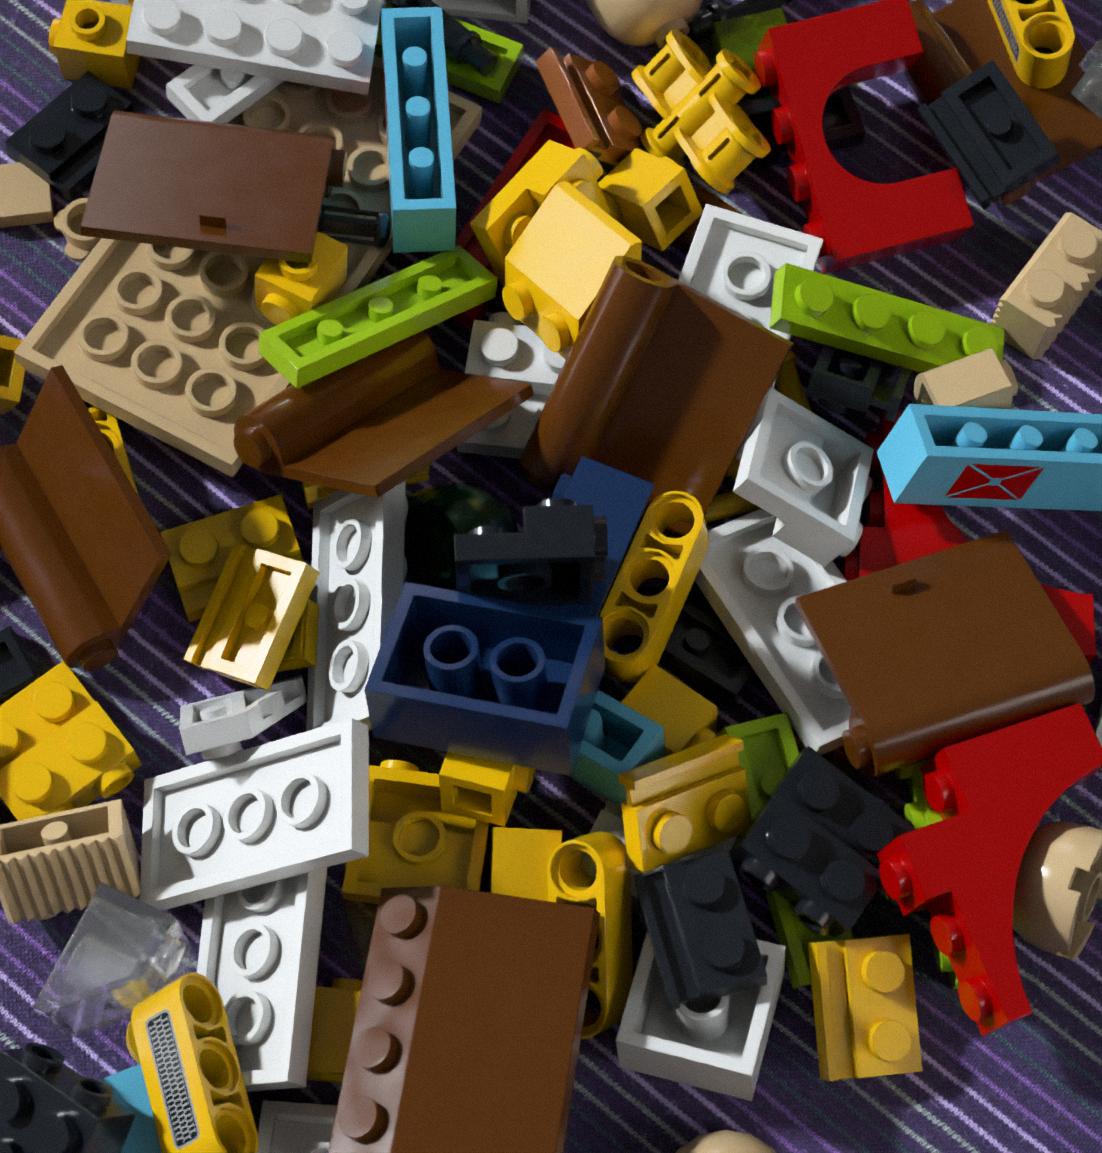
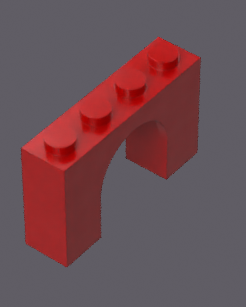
(853, 216)

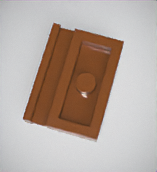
(591, 105)

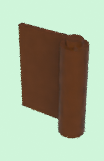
(964, 39)
(212, 186)
(656, 387)
(373, 420)
(76, 528)
(944, 652)

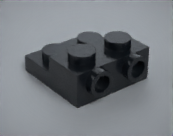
(544, 565)
(818, 844)
(55, 1108)

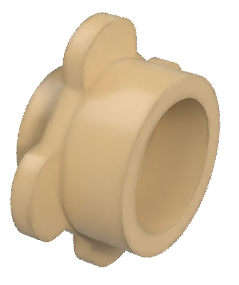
(69, 222)

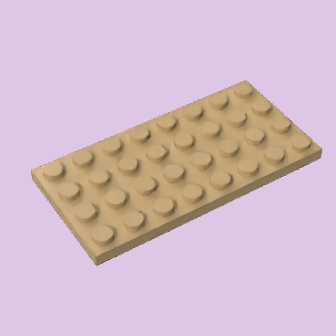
(175, 329)

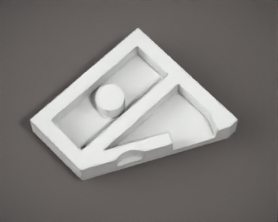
(221, 722)

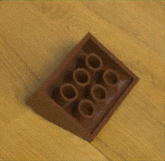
(466, 1024)

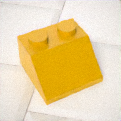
(562, 264)

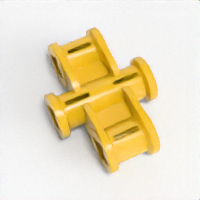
(701, 110)

